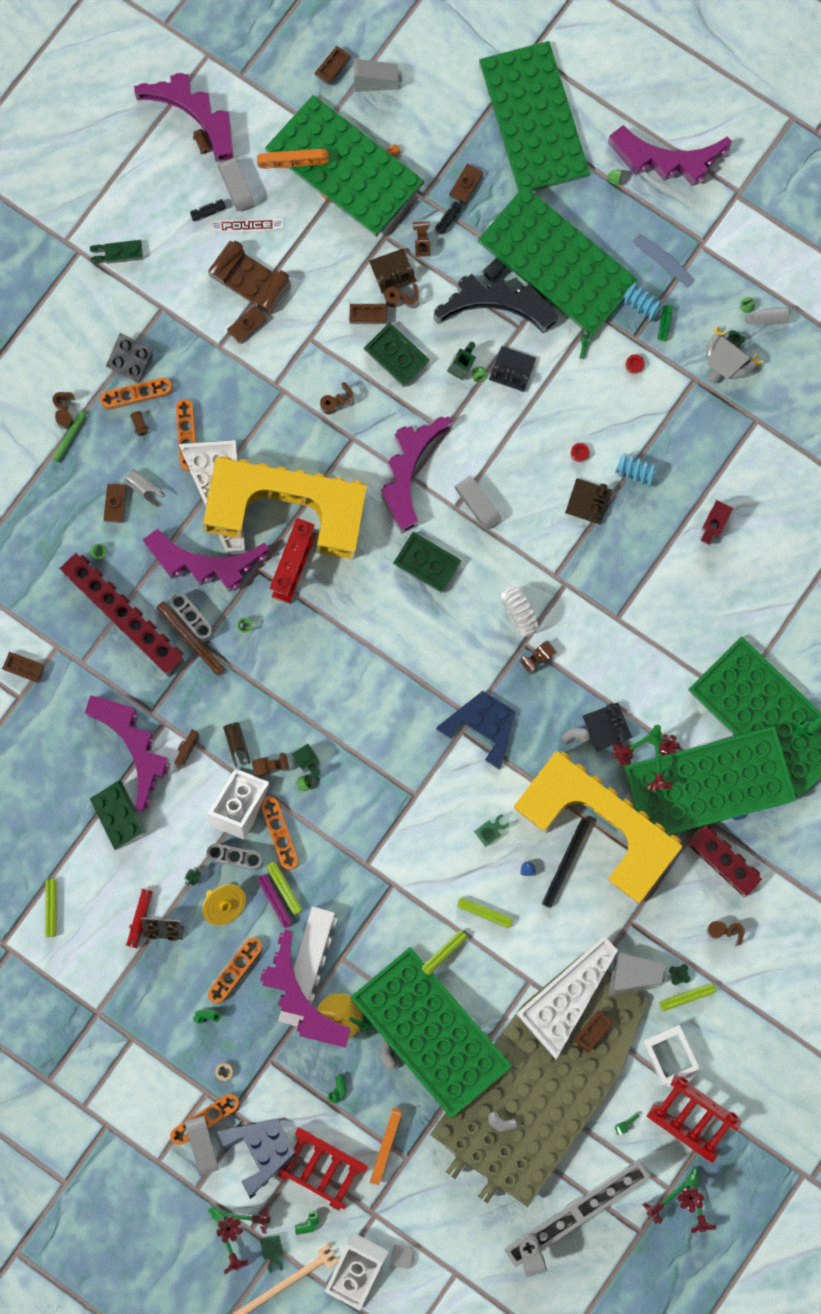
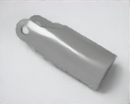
(769, 316)
(143, 487)

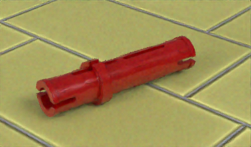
(141, 911)

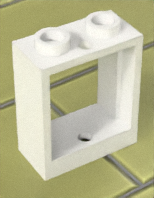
(676, 1030)

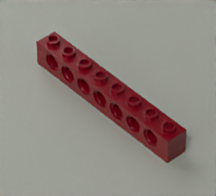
(71, 570)

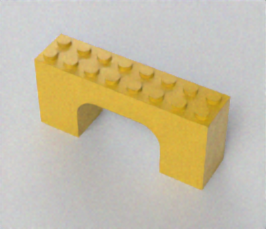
(240, 483)
(567, 784)

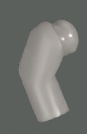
(579, 733)
(499, 1124)

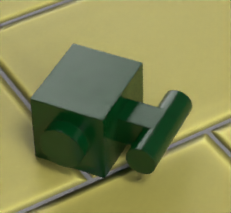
(462, 362)
(307, 760)

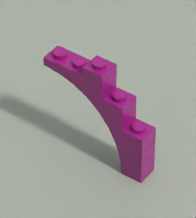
(197, 105)
(641, 155)
(412, 445)
(227, 569)
(148, 765)
(282, 977)

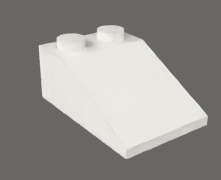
(238, 804)
(356, 1271)

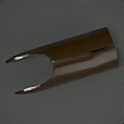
(235, 740)

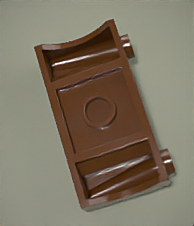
(249, 277)

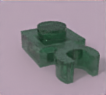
(489, 832)
(271, 1250)

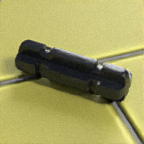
(207, 210)
(448, 217)

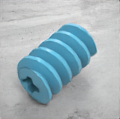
(642, 302)
(636, 470)

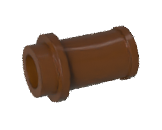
(201, 140)
(140, 427)

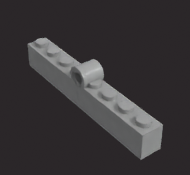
(582, 1208)

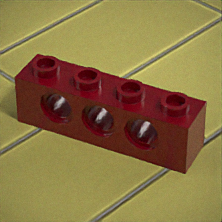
(727, 872)

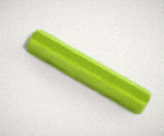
(284, 888)
(50, 908)
(485, 913)
(438, 958)
(687, 997)

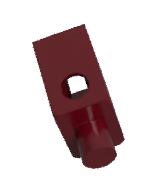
(719, 514)

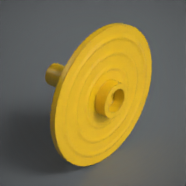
(223, 904)
(339, 1009)

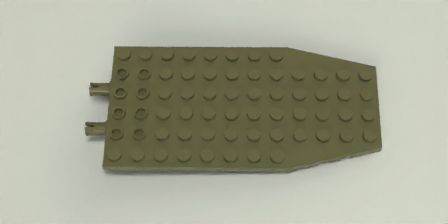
(543, 1096)

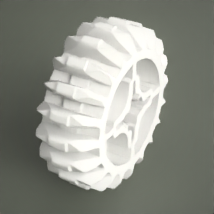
(519, 611)

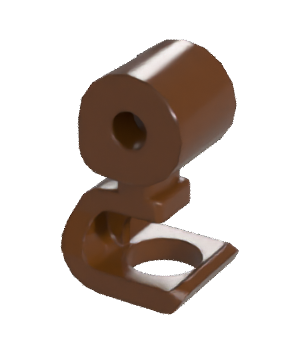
(422, 244)
(394, 298)
(330, 404)
(62, 416)
(542, 653)
(264, 766)
(717, 929)

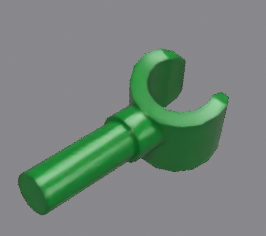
(585, 342)
(364, 1025)
(621, 1127)

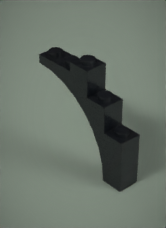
(473, 295)

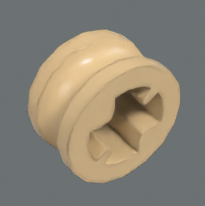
(226, 1066)

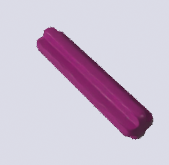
(275, 901)

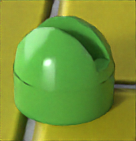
(614, 177)
(749, 307)
(479, 374)
(100, 551)
(245, 629)
(304, 783)

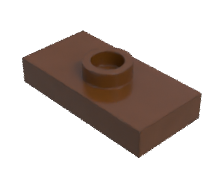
(332, 65)
(466, 183)
(368, 314)
(247, 324)
(115, 503)
(23, 667)
(185, 748)
(593, 1031)

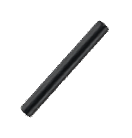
(566, 863)

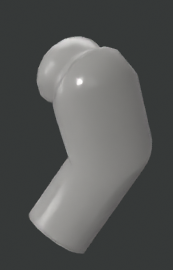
(386, 1058)

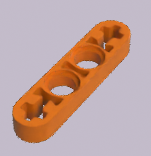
(292, 158)
(136, 396)
(185, 435)
(277, 834)
(232, 968)
(209, 1122)
(386, 1146)

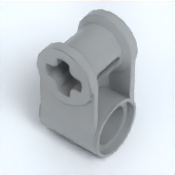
(532, 1258)

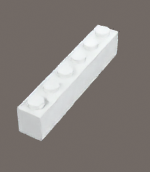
(311, 956)

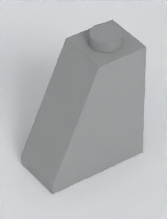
(375, 75)
(635, 974)

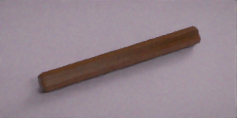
(190, 638)

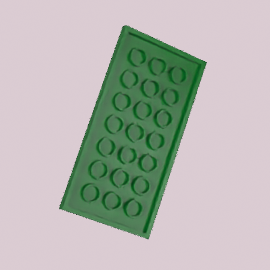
(534, 117)
(359, 173)
(557, 260)
(753, 695)
(714, 782)
(431, 1033)

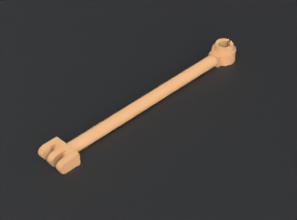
(324, 1258)

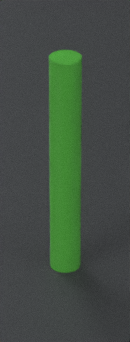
(69, 436)

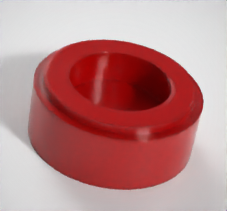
(634, 364)
(579, 452)

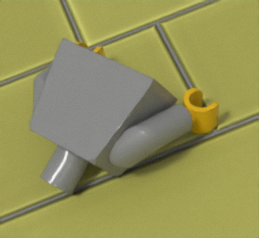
(727, 358)

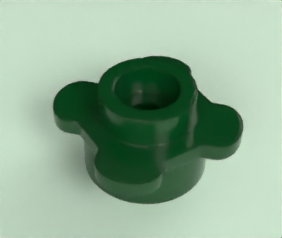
(733, 335)
(192, 876)
(681, 969)

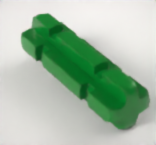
(665, 323)

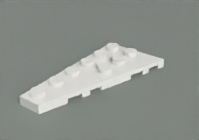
(200, 461)
(560, 1005)

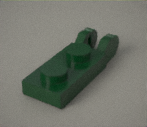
(118, 252)

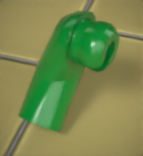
(310, 1224)

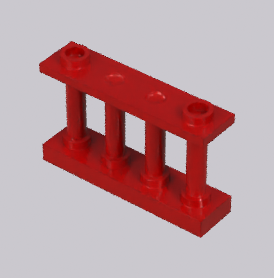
(293, 561)
(688, 1136)
(338, 1157)

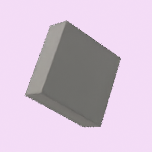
(401, 1256)

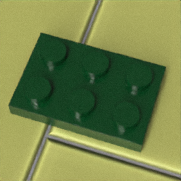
(396, 354)
(427, 562)
(118, 815)

